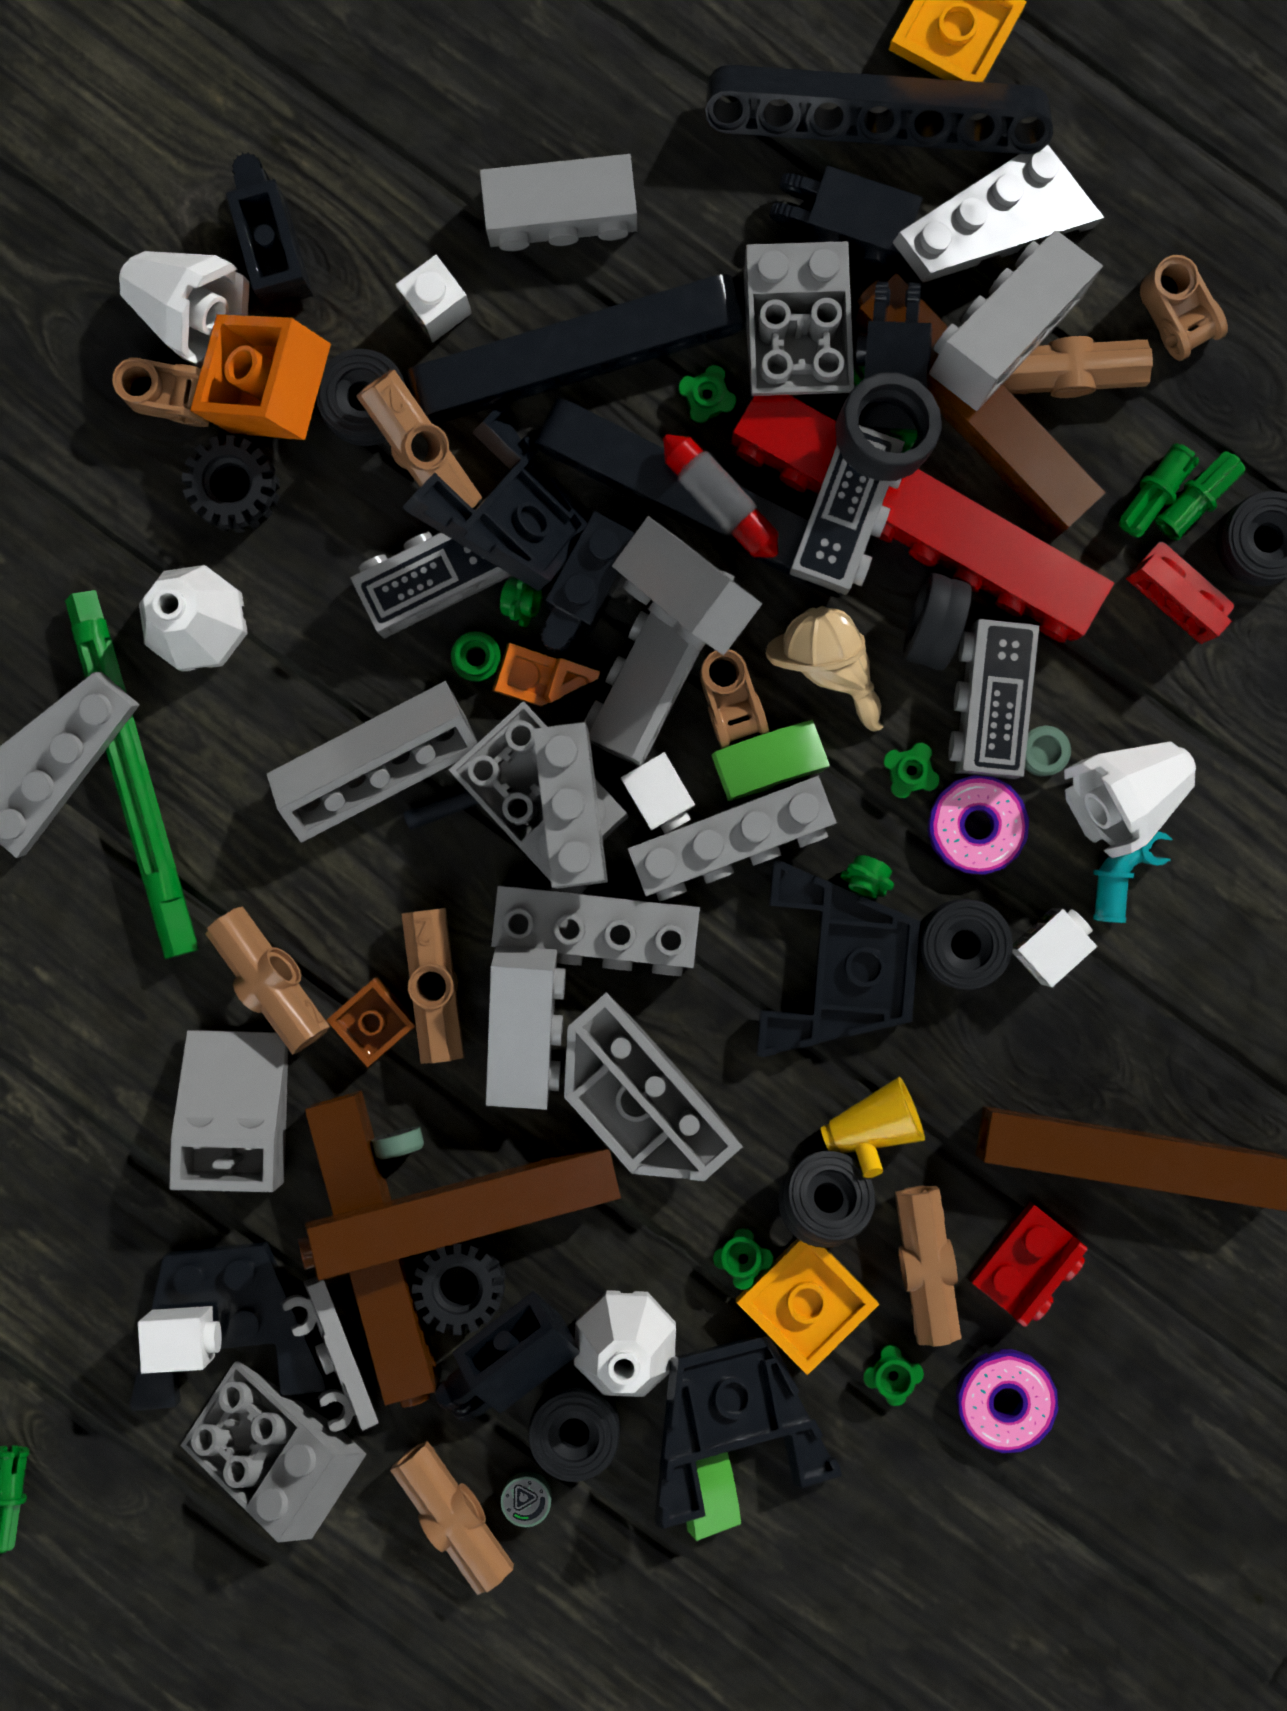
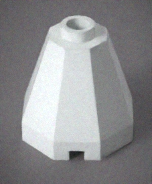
(182, 296)
(192, 618)
(1129, 793)
(625, 1343)

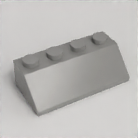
(641, 690)

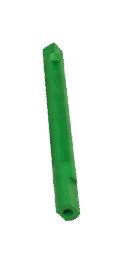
(135, 787)

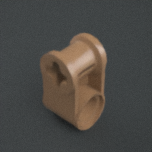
(1176, 316)
(169, 393)
(732, 701)

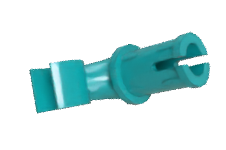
(1114, 879)

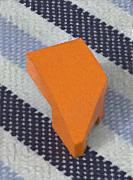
(538, 677)

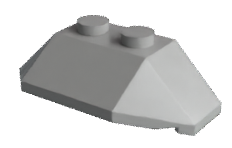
(641, 1098)

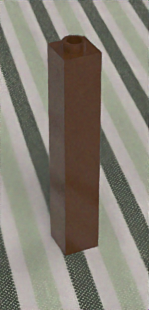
(1002, 432)
(1133, 1158)
(458, 1212)
(382, 1291)

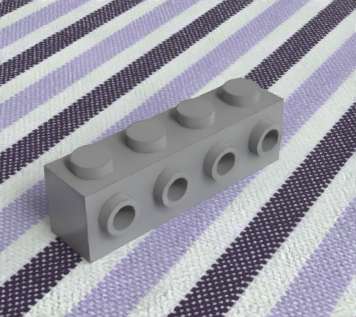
(1014, 319)
(371, 762)
(733, 835)
(597, 928)

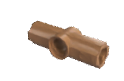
(1079, 367)
(399, 421)
(267, 980)
(435, 1019)
(928, 1265)
(452, 1518)

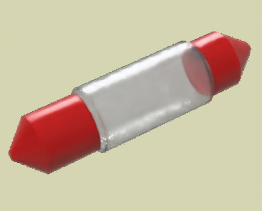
(720, 496)

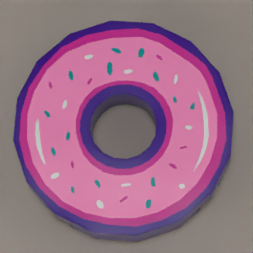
(1007, 820)
(1014, 1429)

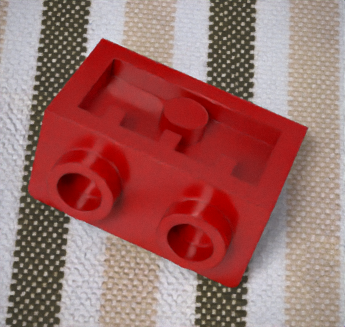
(1182, 593)
(1029, 1265)

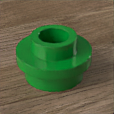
(472, 641)

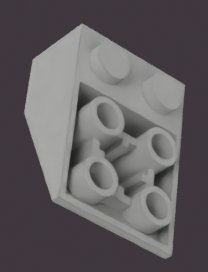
(798, 318)
(506, 784)
(230, 1113)
(272, 1454)

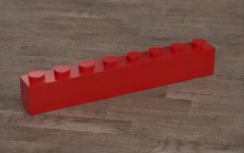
(934, 523)

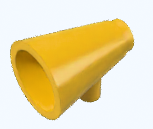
(873, 1123)

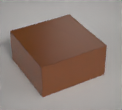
(372, 1021)

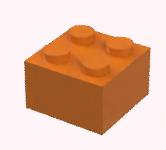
(260, 376)

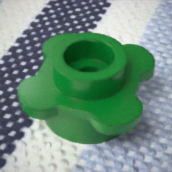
(700, 407)
(520, 601)
(902, 782)
(868, 877)
(728, 1259)
(893, 1390)

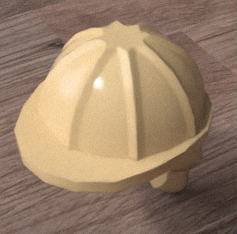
(831, 655)

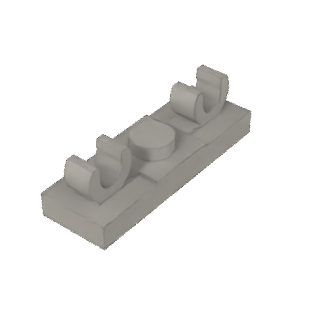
(334, 1356)

